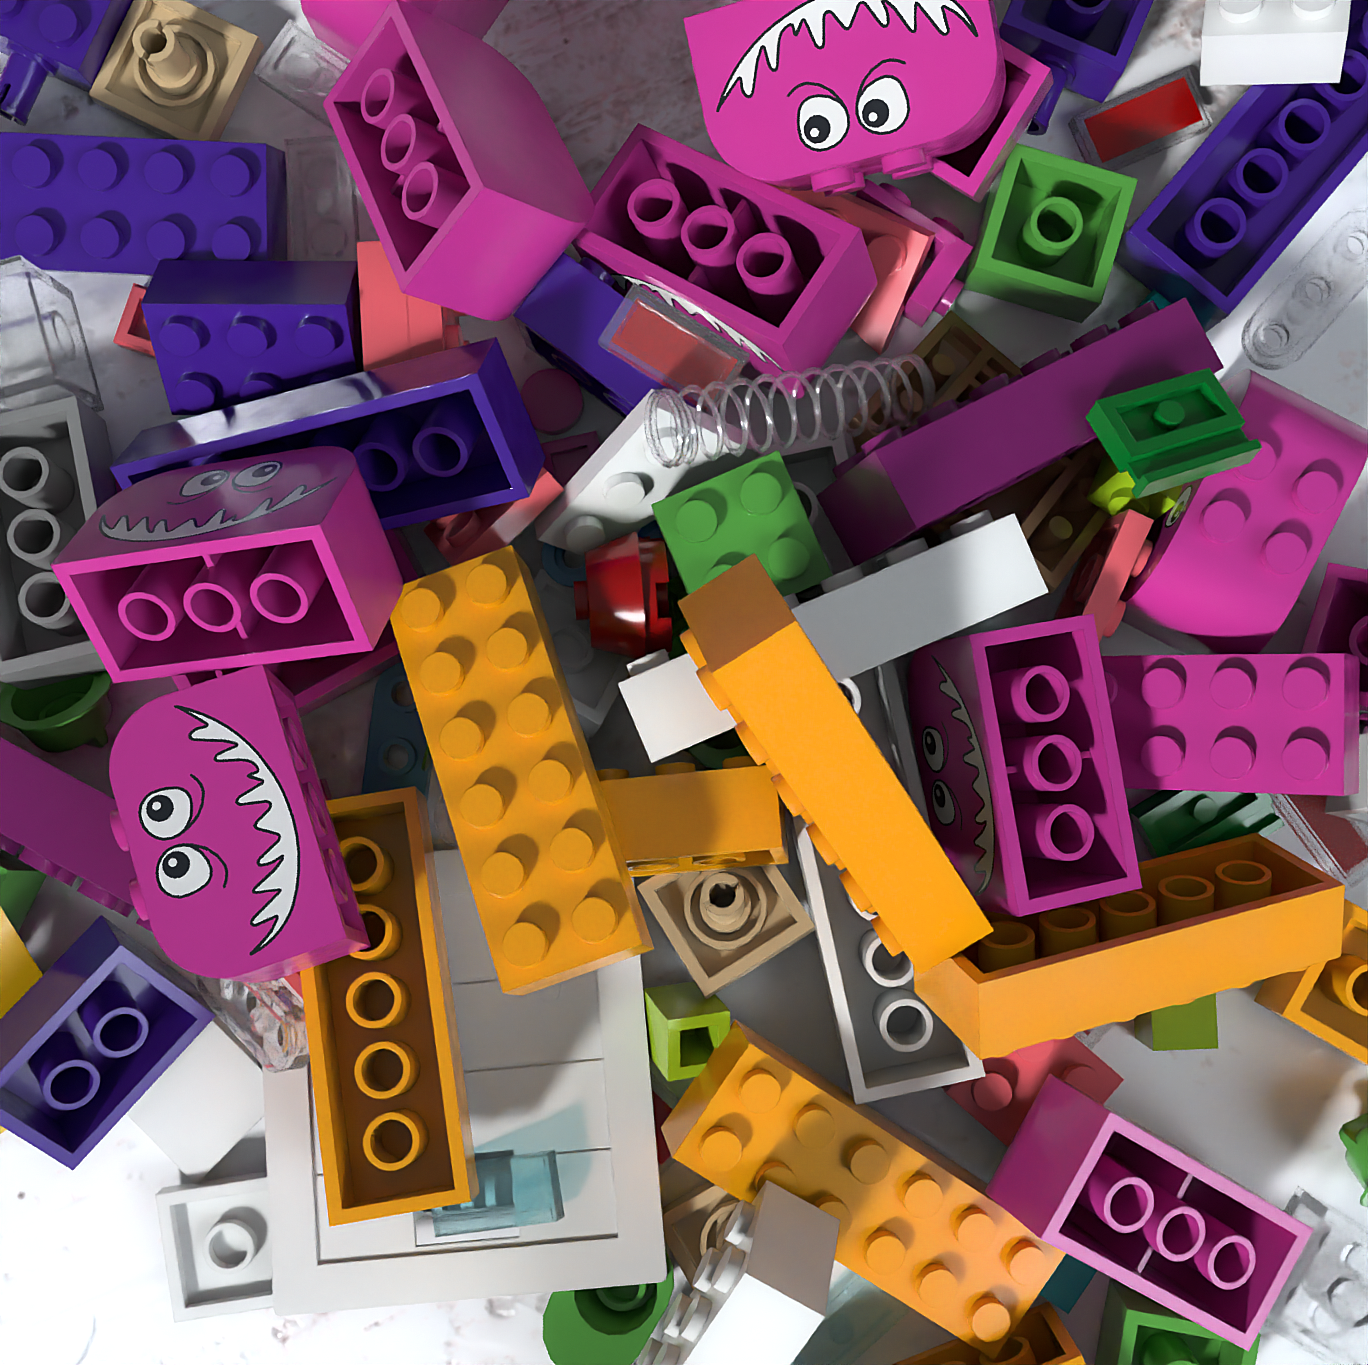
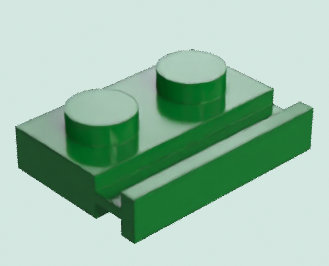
(1172, 432)
(1191, 819)

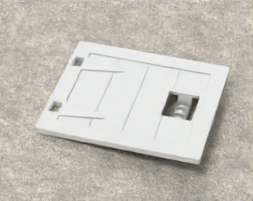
(539, 1076)

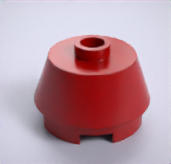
(626, 596)

